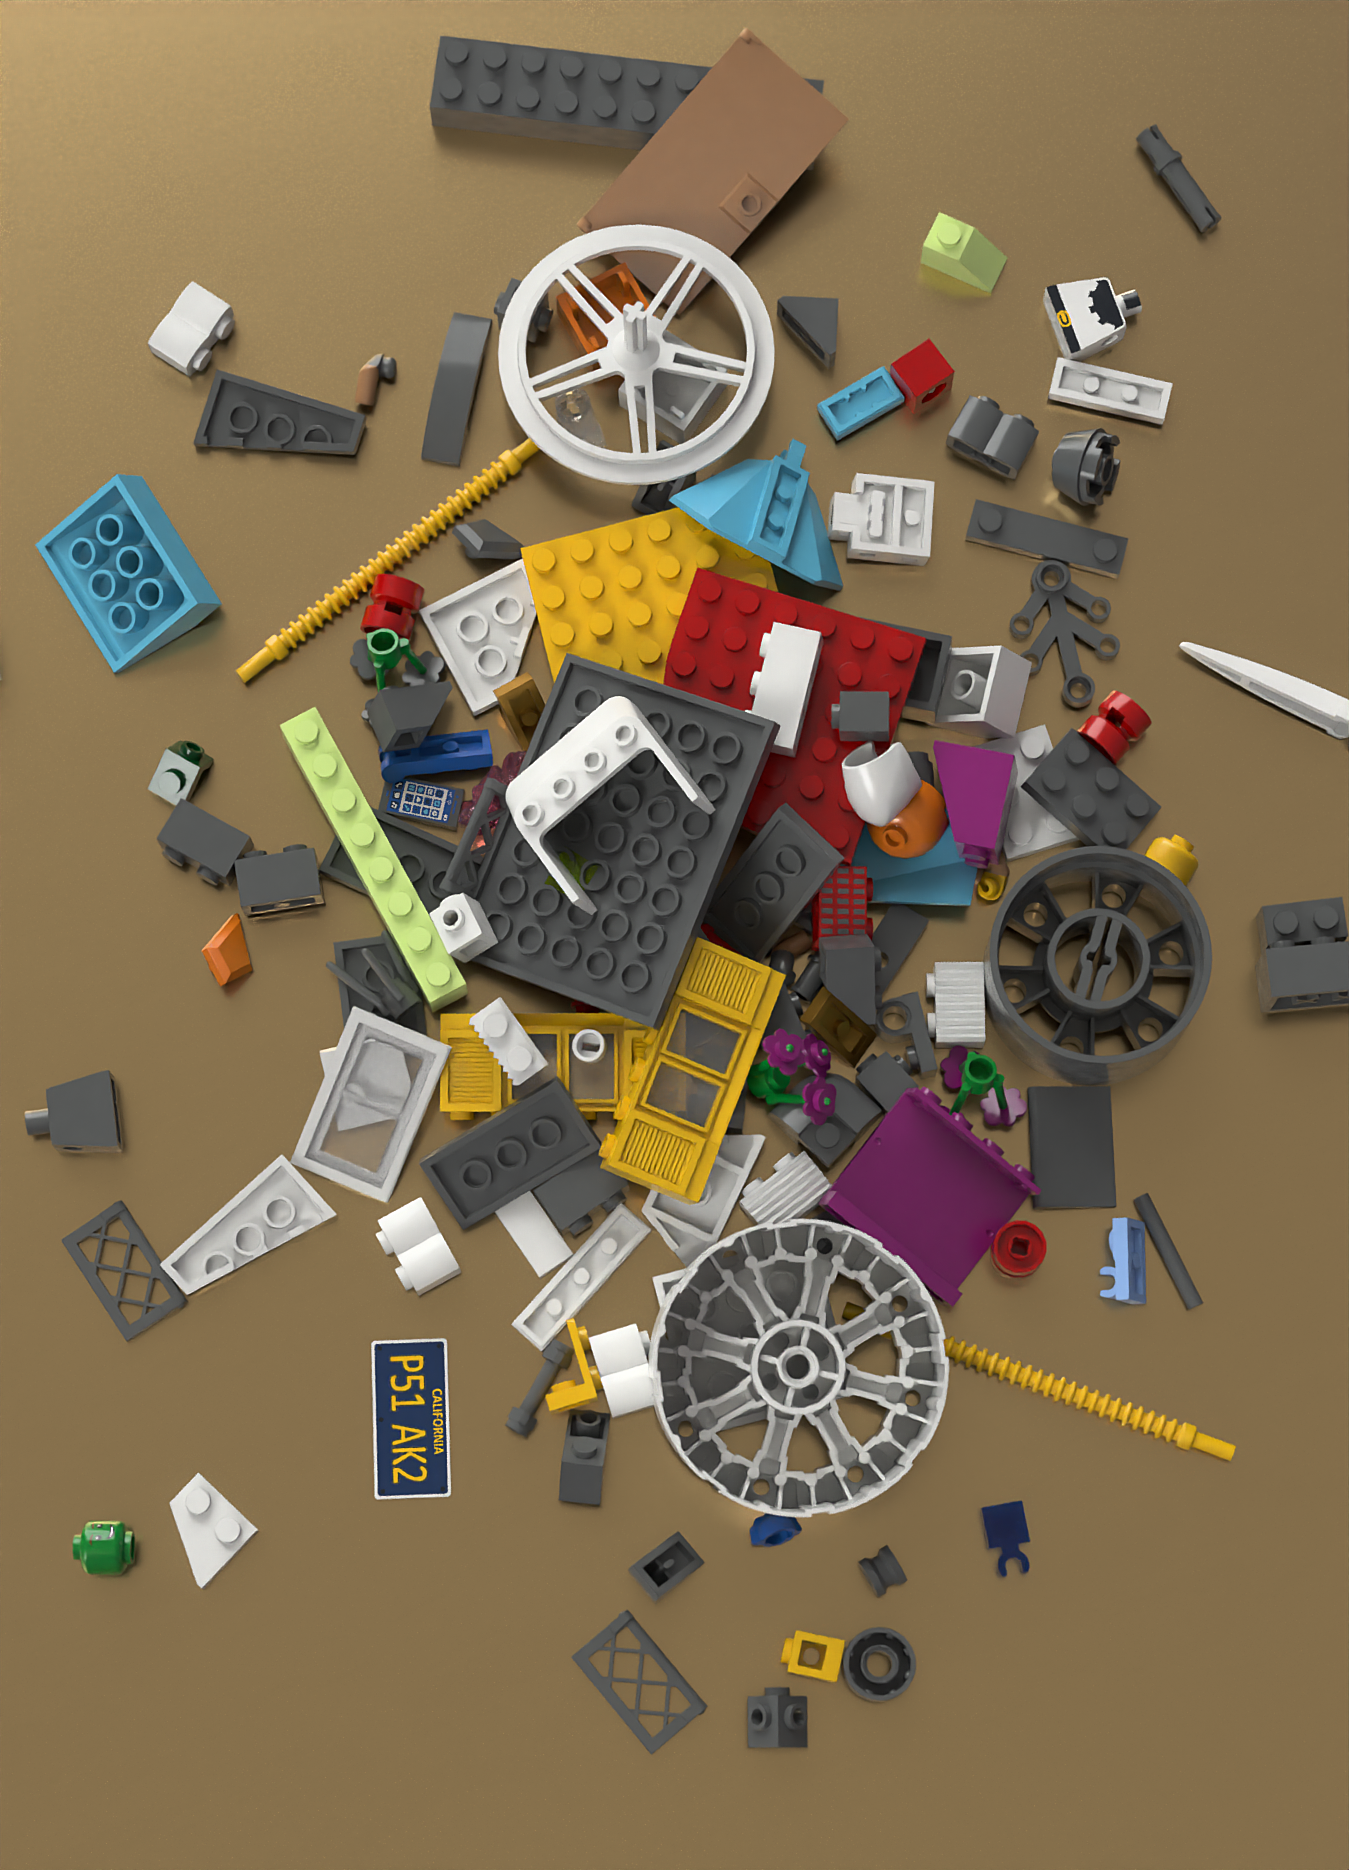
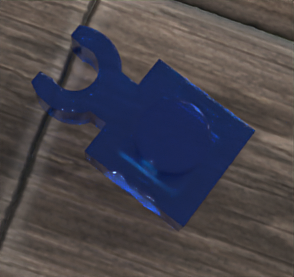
(1006, 1529)

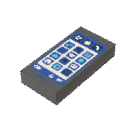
(423, 802)

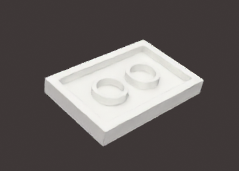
(1029, 824)

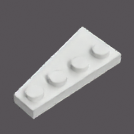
(256, 1220)

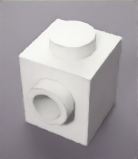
(463, 927)

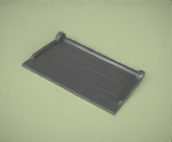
(1072, 1146)

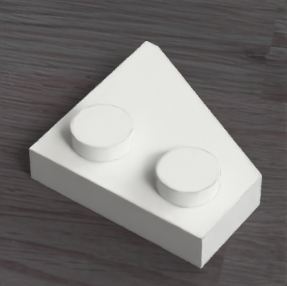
(209, 1528)

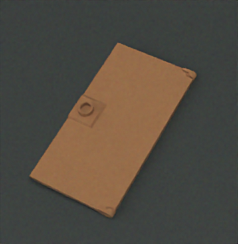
(719, 161)

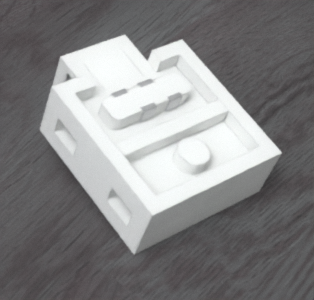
(884, 519)

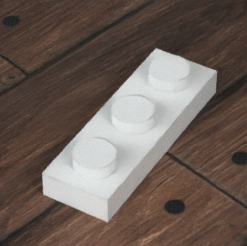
(1110, 390)

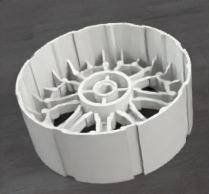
(914, 1331)

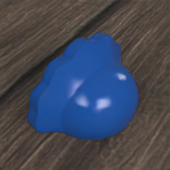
(773, 1530)

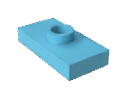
(860, 403)

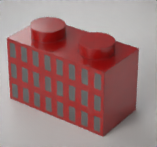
(842, 905)

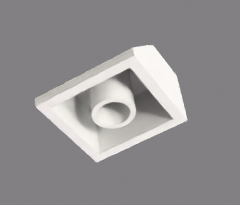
(983, 692)

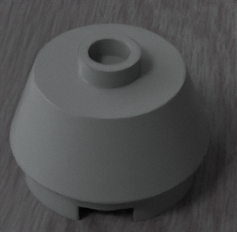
(1085, 465)

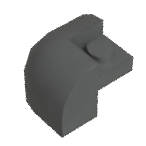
(851, 1120)

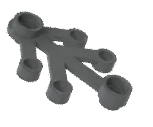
(1064, 626)

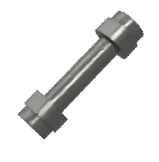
(557, 1356)

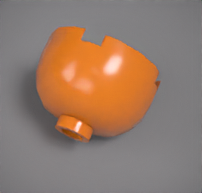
(915, 828)

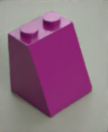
(978, 798)

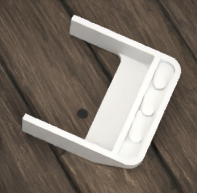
(580, 767)

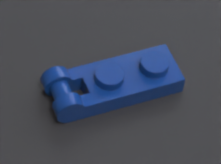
(438, 754)

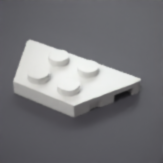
(697, 1227)

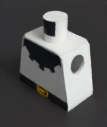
(1088, 316)

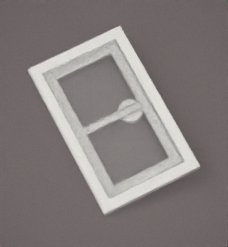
(370, 1104)

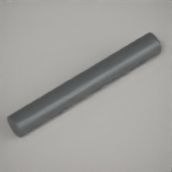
(1168, 1251)

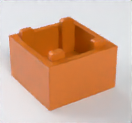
(619, 288)

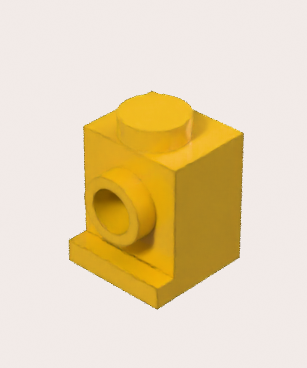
(829, 1651)

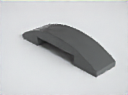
(455, 388)

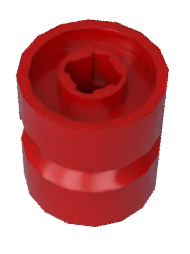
(395, 596)
(1117, 724)
(1018, 1250)

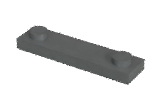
(1046, 538)

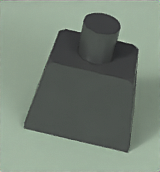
(80, 1115)

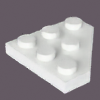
(484, 633)

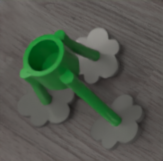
(383, 652)

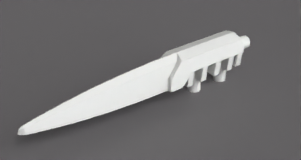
(1283, 690)

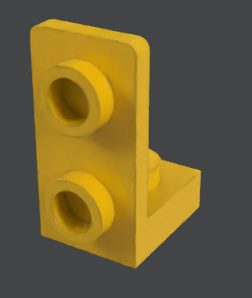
(568, 1394)

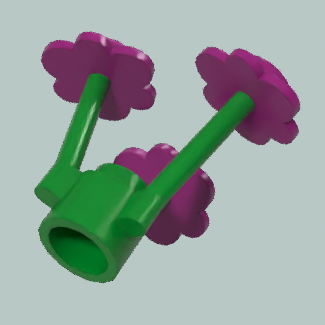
(773, 1074)
(977, 1076)

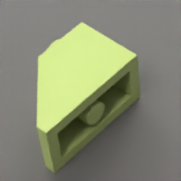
(962, 253)

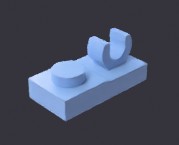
(1128, 1251)

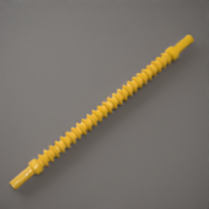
(278, 646)

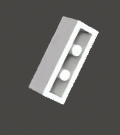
(786, 681)

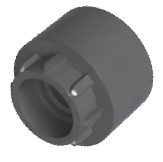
(895, 1648)

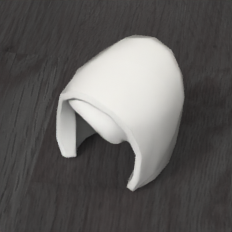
(881, 784)

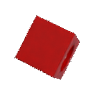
(922, 375)

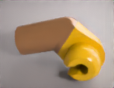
(994, 880)

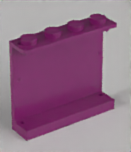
(929, 1191)

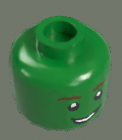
(104, 1547)

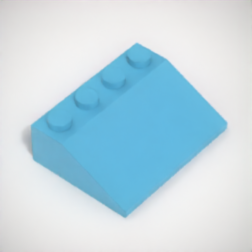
(127, 572)

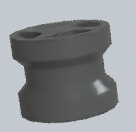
(882, 1571)

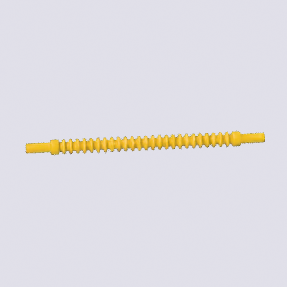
(1185, 1435)

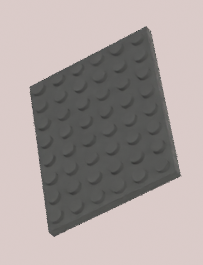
(645, 834)

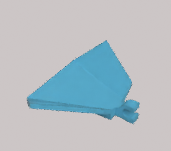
(769, 513)
(930, 879)

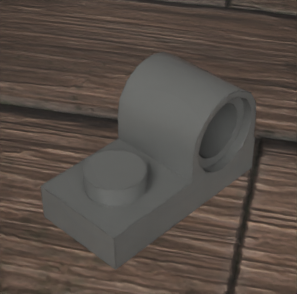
(920, 1053)

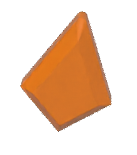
(228, 952)

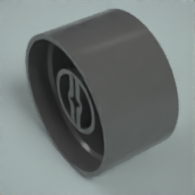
(1080, 1018)

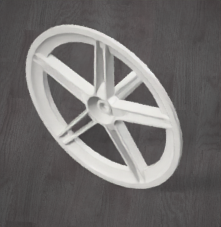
(636, 353)

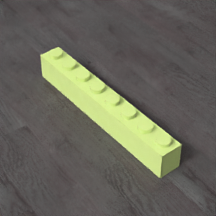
(374, 859)

